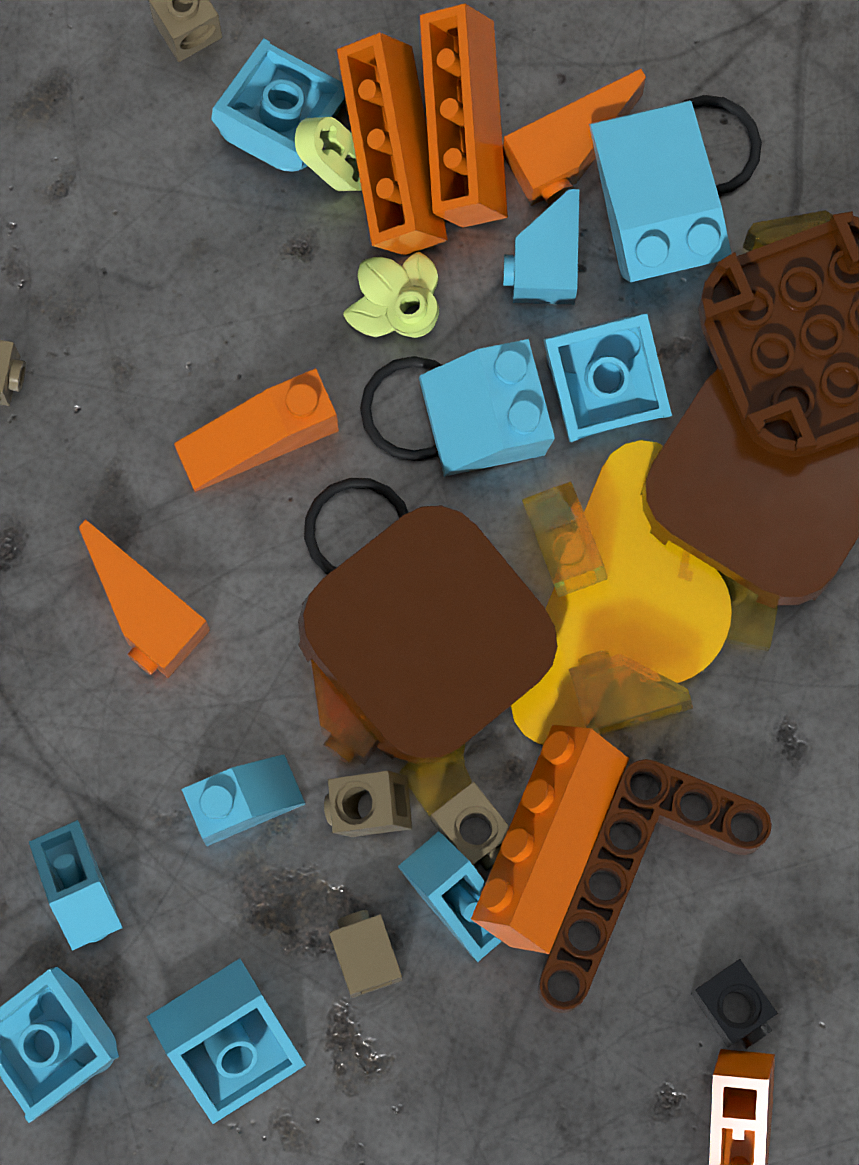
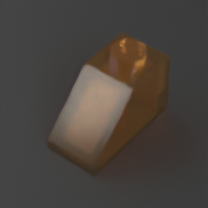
(345, 731)

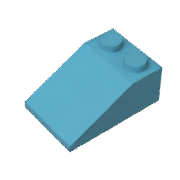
(659, 192)

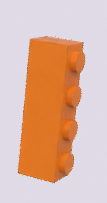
(463, 116)
(390, 143)
(550, 838)

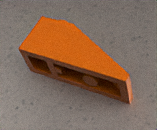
(559, 147)
(259, 430)
(149, 614)
(741, 1108)

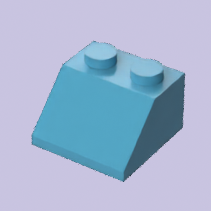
(487, 408)
(225, 1041)

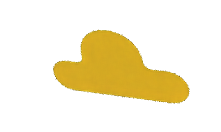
(639, 608)

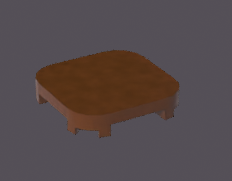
(789, 337)
(749, 512)
(427, 634)

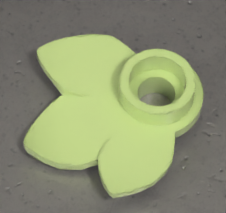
(390, 292)

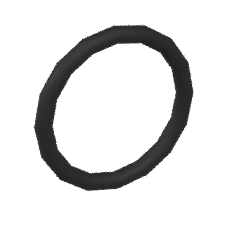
(749, 123)
(366, 413)
(330, 491)

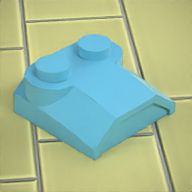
(270, 101)
(607, 376)
(51, 1042)

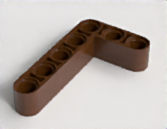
(624, 864)

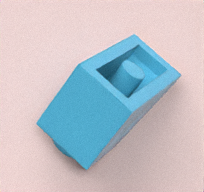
(547, 256)
(242, 798)
(74, 885)
(451, 890)

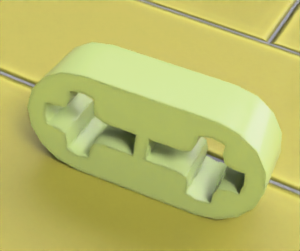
(330, 163)

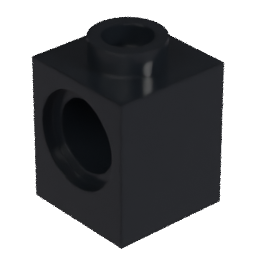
(735, 980)

